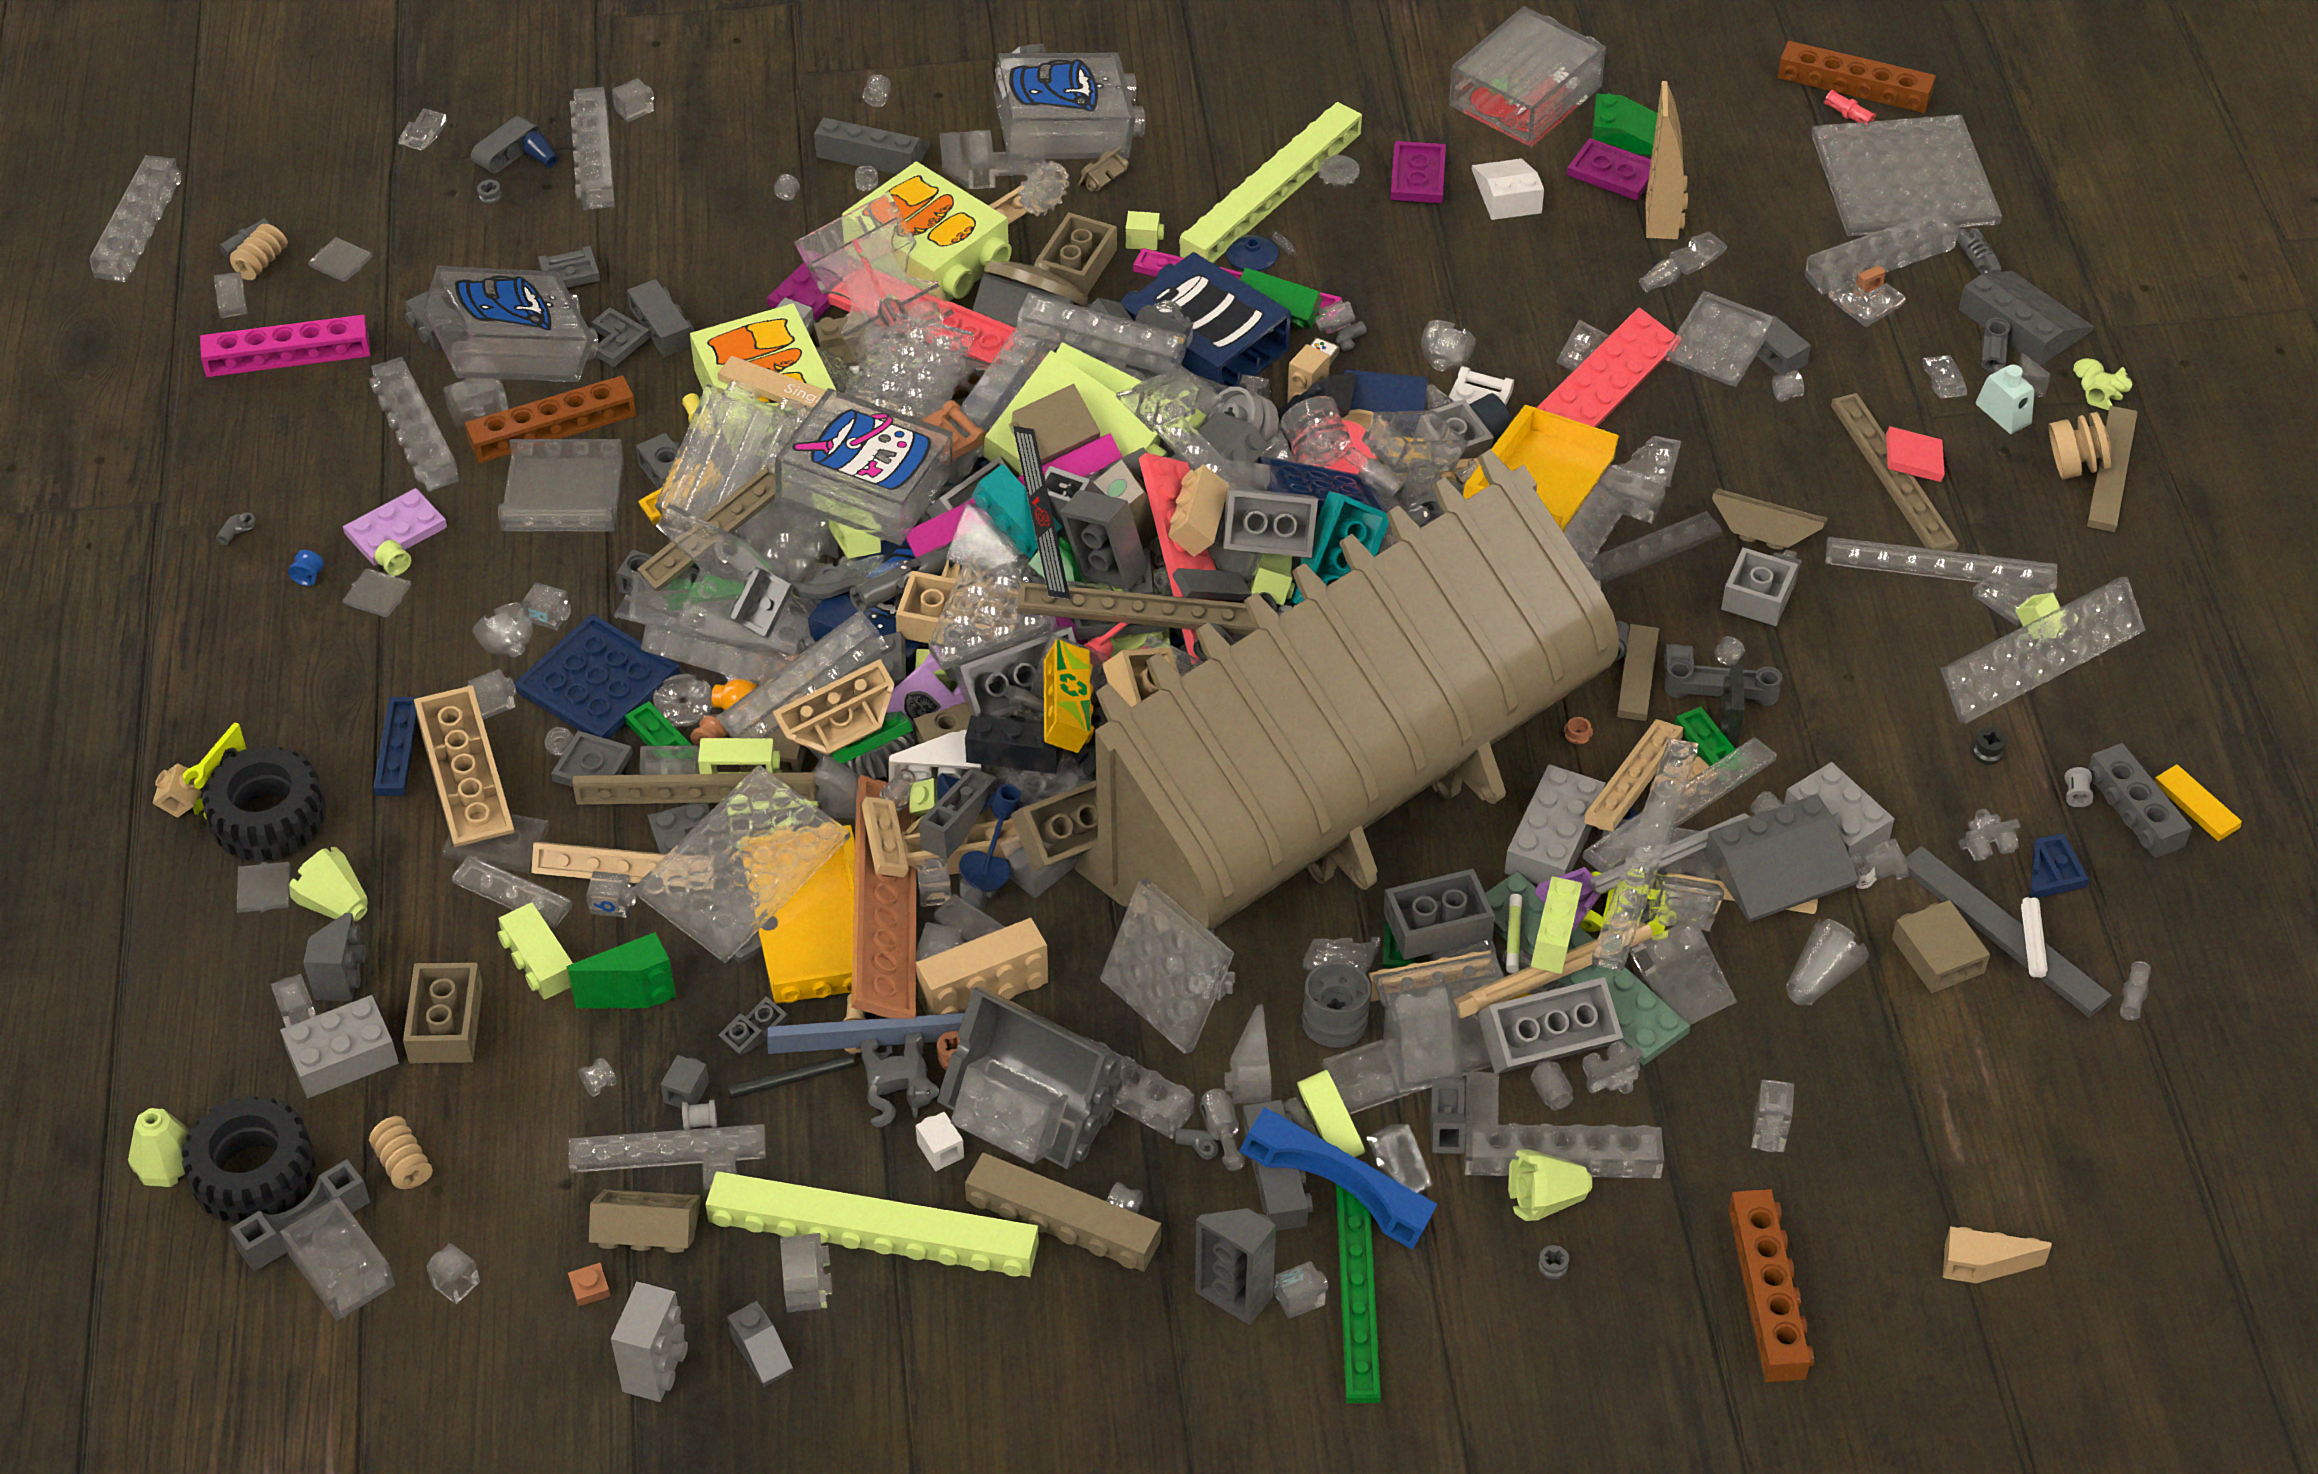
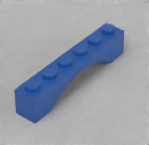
(1395, 1207)

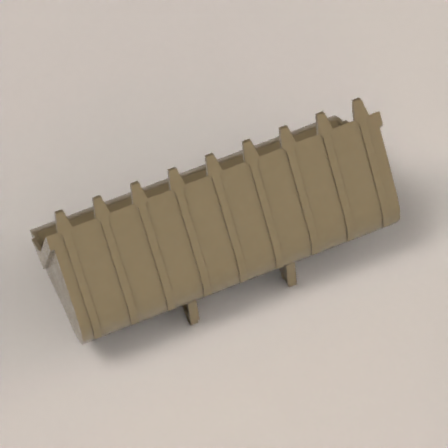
(1346, 704)

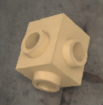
(173, 793)

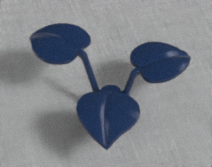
(976, 867)

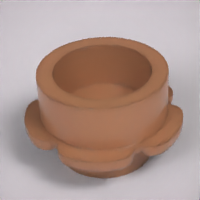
(1578, 730)

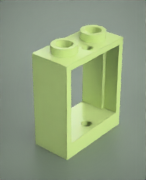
(737, 752)

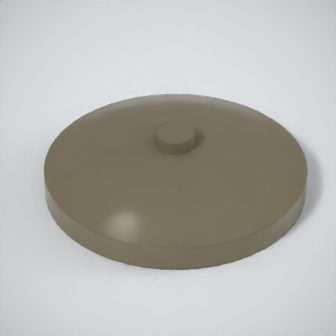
(1036, 277)

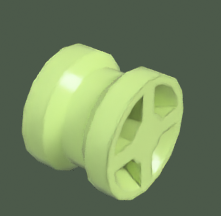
(392, 557)

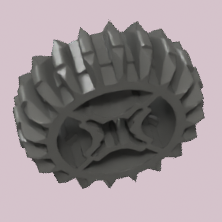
(876, 762)

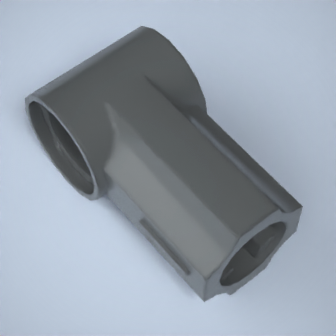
(1994, 343)

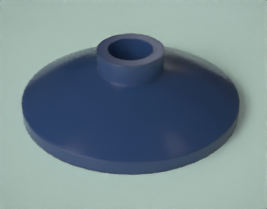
(1252, 252)

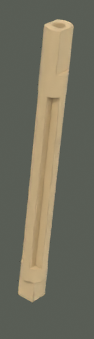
(1532, 977)

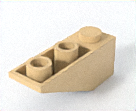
(1985, 1256)

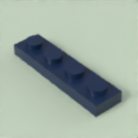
(396, 747)

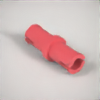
(1848, 107)

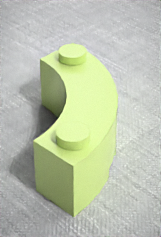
(1274, 577)

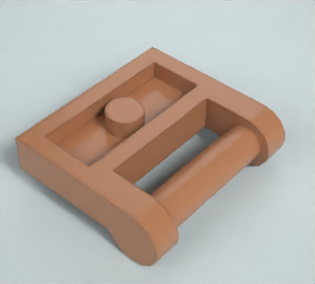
(961, 445)

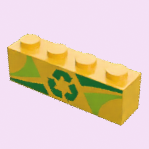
(1067, 696)

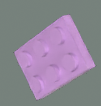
(404, 519)

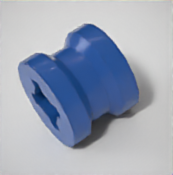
(306, 567)

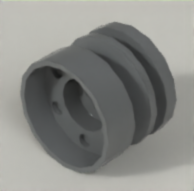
(1336, 1004)

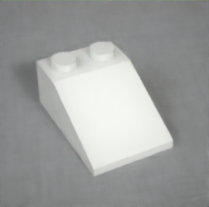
(1509, 188)
(934, 757)

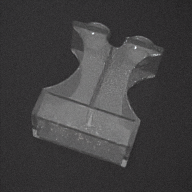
(867, 263)

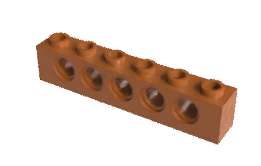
(1856, 76)
(552, 417)
(1778, 1360)

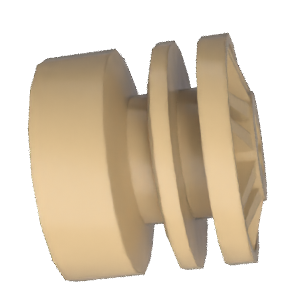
(2080, 445)

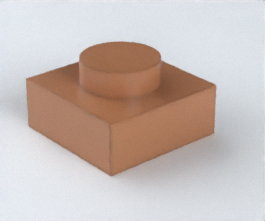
(1871, 279)
(589, 1284)

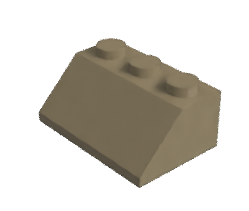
(643, 1220)

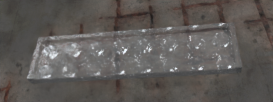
(2042, 649)

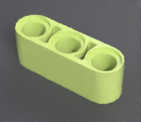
(1330, 1113)

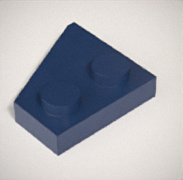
(2055, 867)

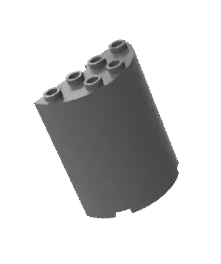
(1045, 1053)

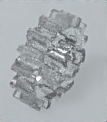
(1044, 188)

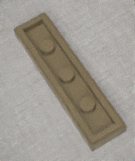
(1638, 672)

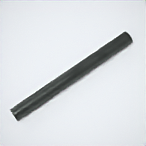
(791, 1075)

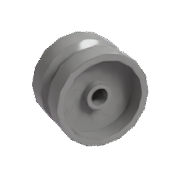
(1252, 409)

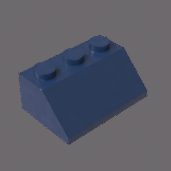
(1388, 392)

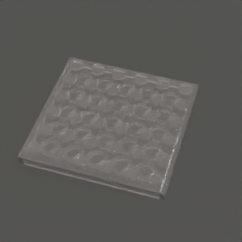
(1904, 171)

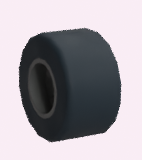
(1493, 414)

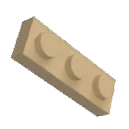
(885, 837)

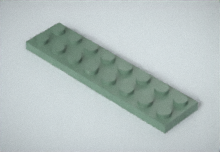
(1640, 1012)

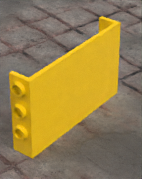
(1558, 453)
(814, 934)

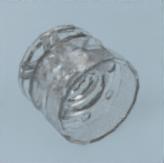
(1316, 431)

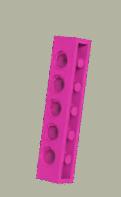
(284, 345)

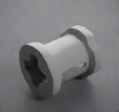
(2079, 790)
(699, 1115)

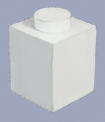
(939, 1141)

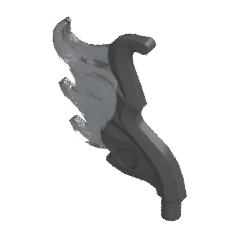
(839, 579)

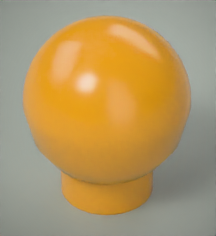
(726, 695)

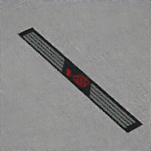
(1041, 513)

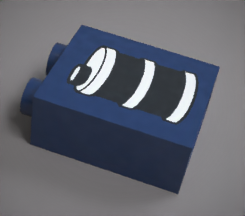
(1233, 323)

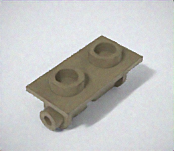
(1095, 174)

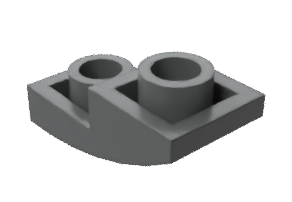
(751, 1031)

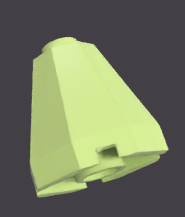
(329, 886)
(157, 1148)
(1545, 1184)

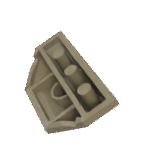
(1765, 520)

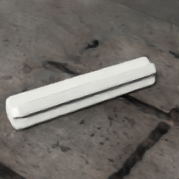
(2034, 937)

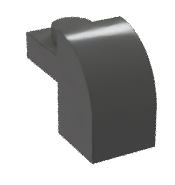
(1447, 1115)

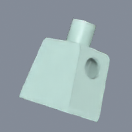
(2008, 398)

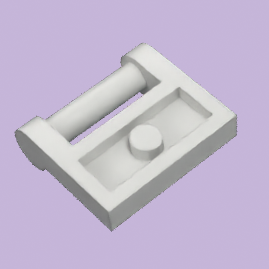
(1471, 393)

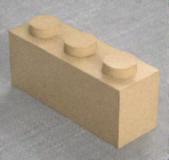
(1198, 510)

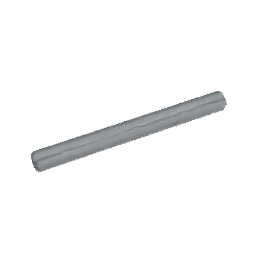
(1671, 854)

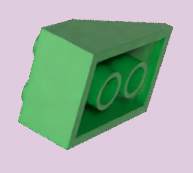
(1624, 124)
(624, 976)

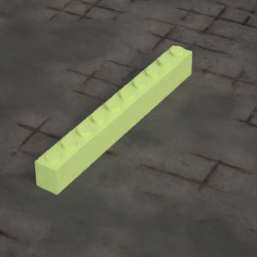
(1271, 183)
(873, 1224)

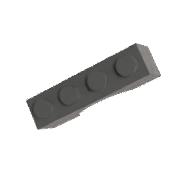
(259, 1235)

